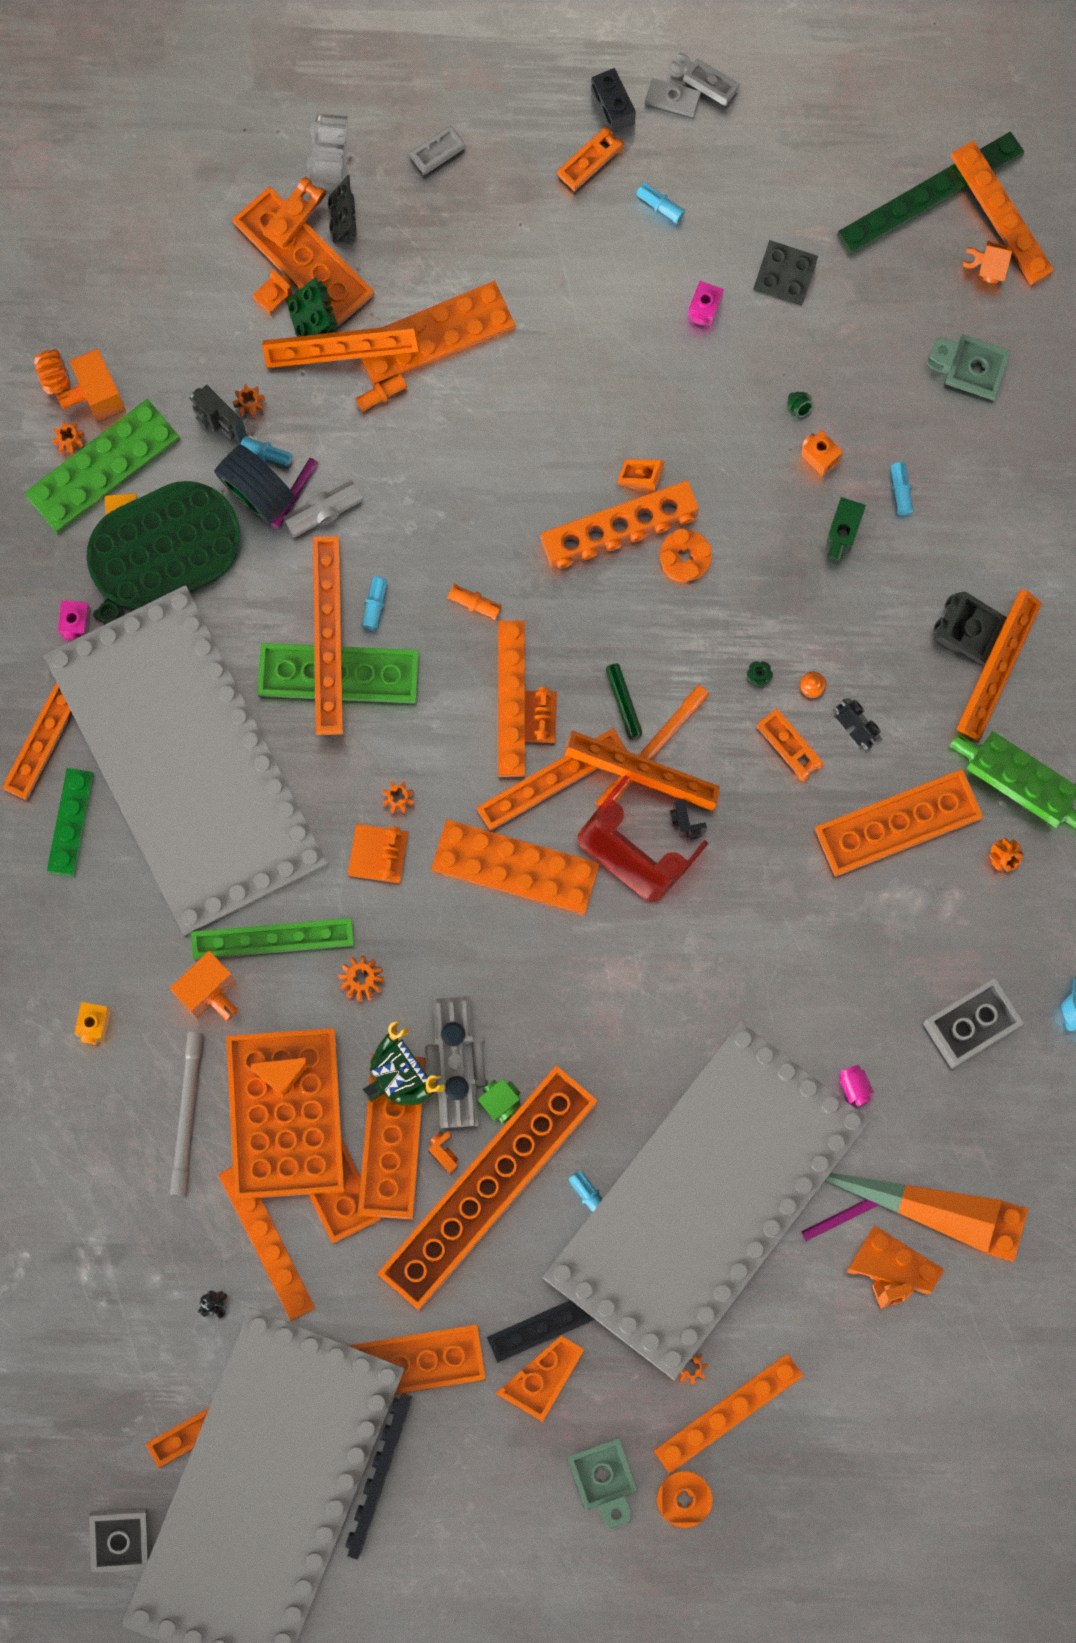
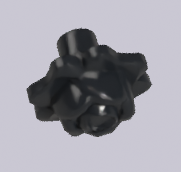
(212, 1304)

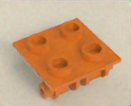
(540, 715)
(378, 853)

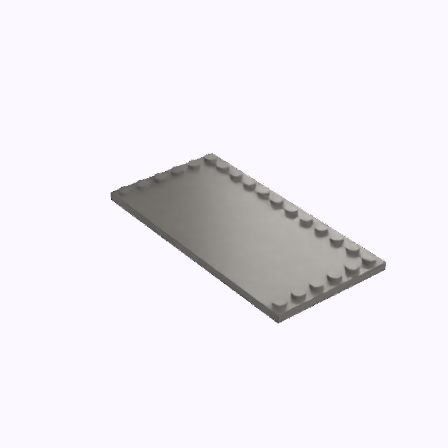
(185, 760)
(706, 1200)
(264, 1488)

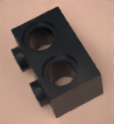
(613, 100)

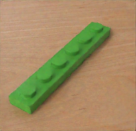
(273, 938)

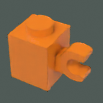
(993, 261)

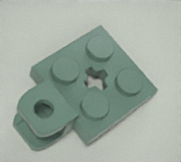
(956, 361)
(606, 1495)

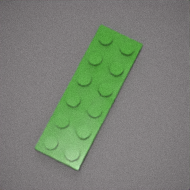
(102, 466)
(366, 673)

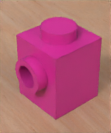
(705, 303)
(73, 619)

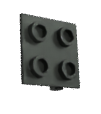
(342, 209)
(785, 272)

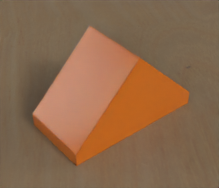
(641, 474)
(280, 1074)

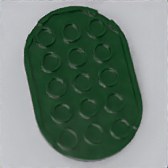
(163, 543)

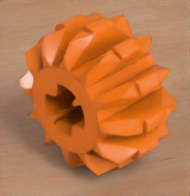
(52, 371)
(371, 980)

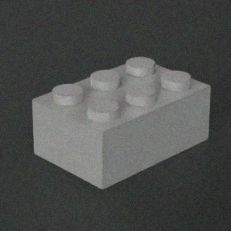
(973, 1023)

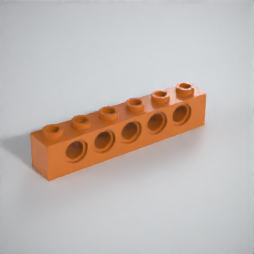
(677, 495)

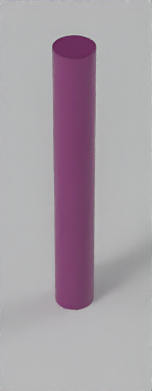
(297, 488)
(838, 1219)

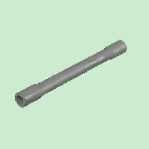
(180, 1172)

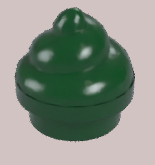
(799, 404)

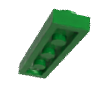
(70, 822)

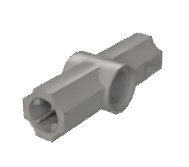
(322, 508)

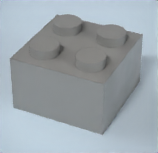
(118, 1540)

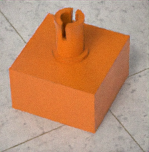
(93, 387)
(205, 987)

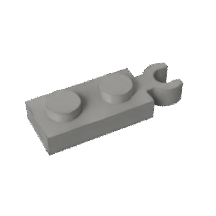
(705, 78)

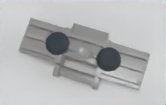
(445, 1059)

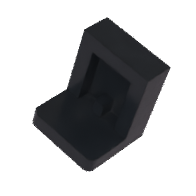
(680, 818)

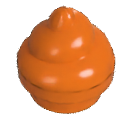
(813, 684)

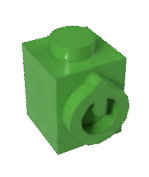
(500, 1100)

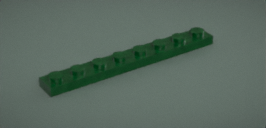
(923, 197)

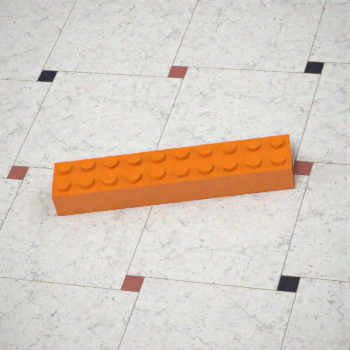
(487, 1188)

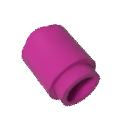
(856, 1085)

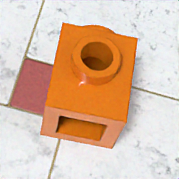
(821, 452)

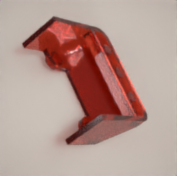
(625, 859)

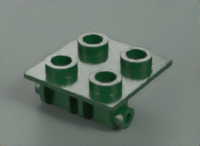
(311, 309)

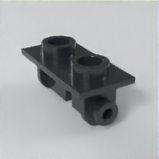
(865, 730)

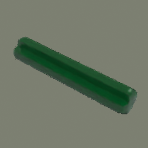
(624, 701)

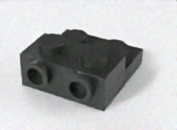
(215, 413)
(969, 626)

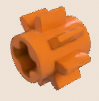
(248, 394)
(68, 431)
(394, 791)
(1006, 854)
(685, 1374)

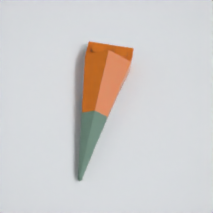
(973, 1220)

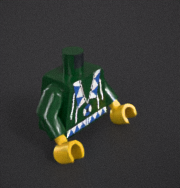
(398, 1073)

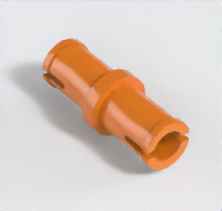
(381, 392)
(474, 601)

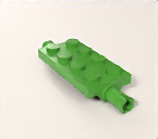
(1020, 777)

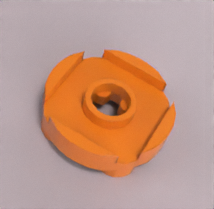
(690, 569)
(696, 1510)

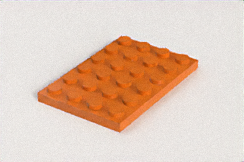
(291, 1140)

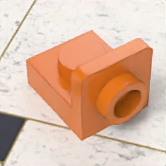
(273, 292)
(446, 1157)
(891, 1293)

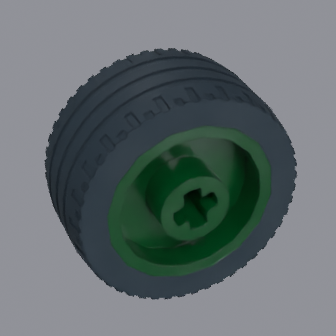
(254, 483)

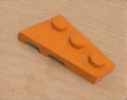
(892, 1261)
(542, 1380)

